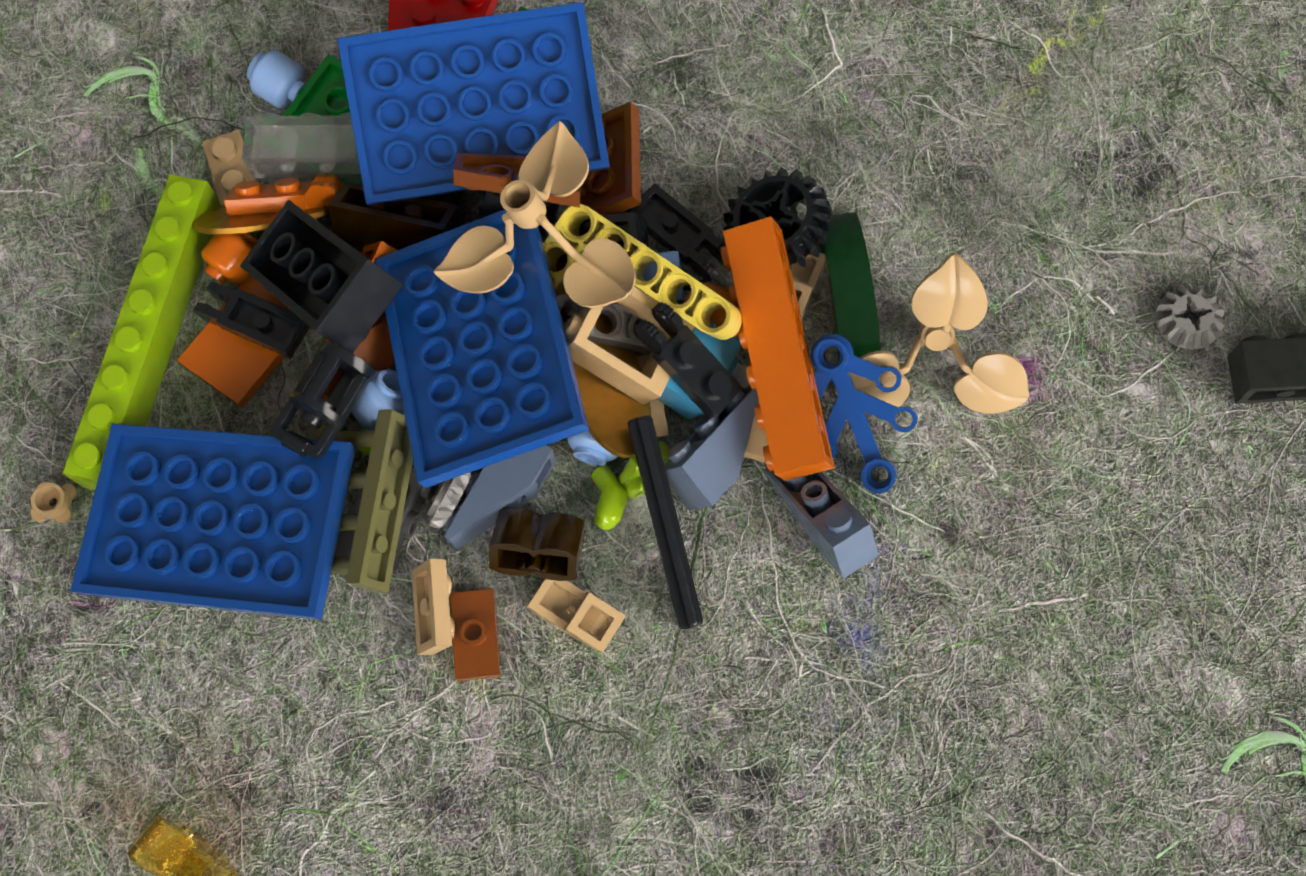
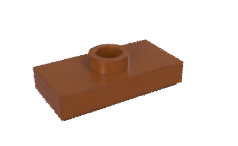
(475, 635)

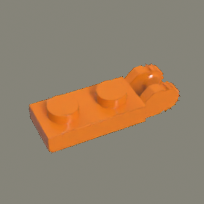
(253, 198)

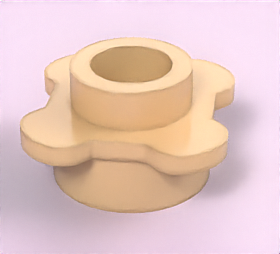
(42, 499)

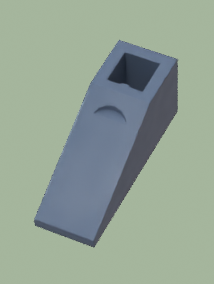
(712, 457)
(498, 487)
(829, 521)

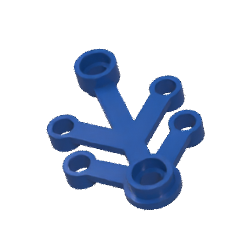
(854, 403)

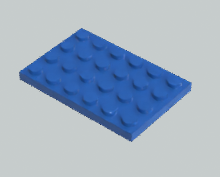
(467, 90)
(480, 369)
(214, 522)

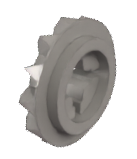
(1182, 331)
(447, 500)

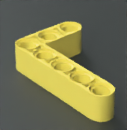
(661, 287)

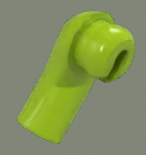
(630, 475)
(612, 498)

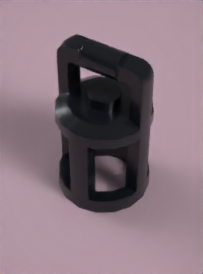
(317, 411)

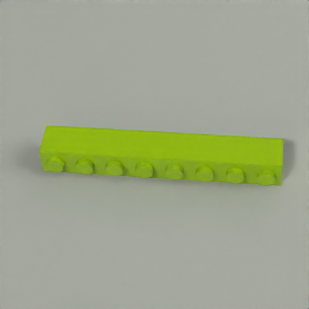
(145, 325)

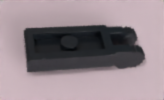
(679, 230)
(255, 319)
(688, 361)

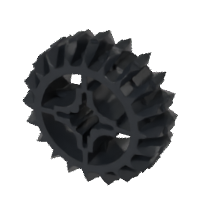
(778, 198)

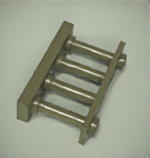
(381, 502)

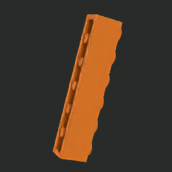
(777, 350)

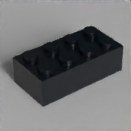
(321, 277)

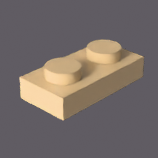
(226, 162)
(431, 607)

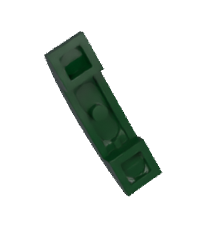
(851, 284)

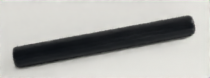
(665, 522)

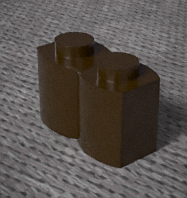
(537, 544)

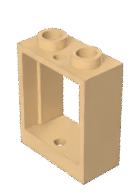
(640, 386)

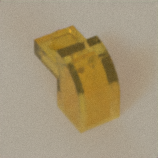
(178, 852)

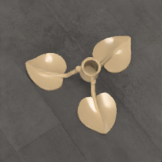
(555, 167)
(944, 301)

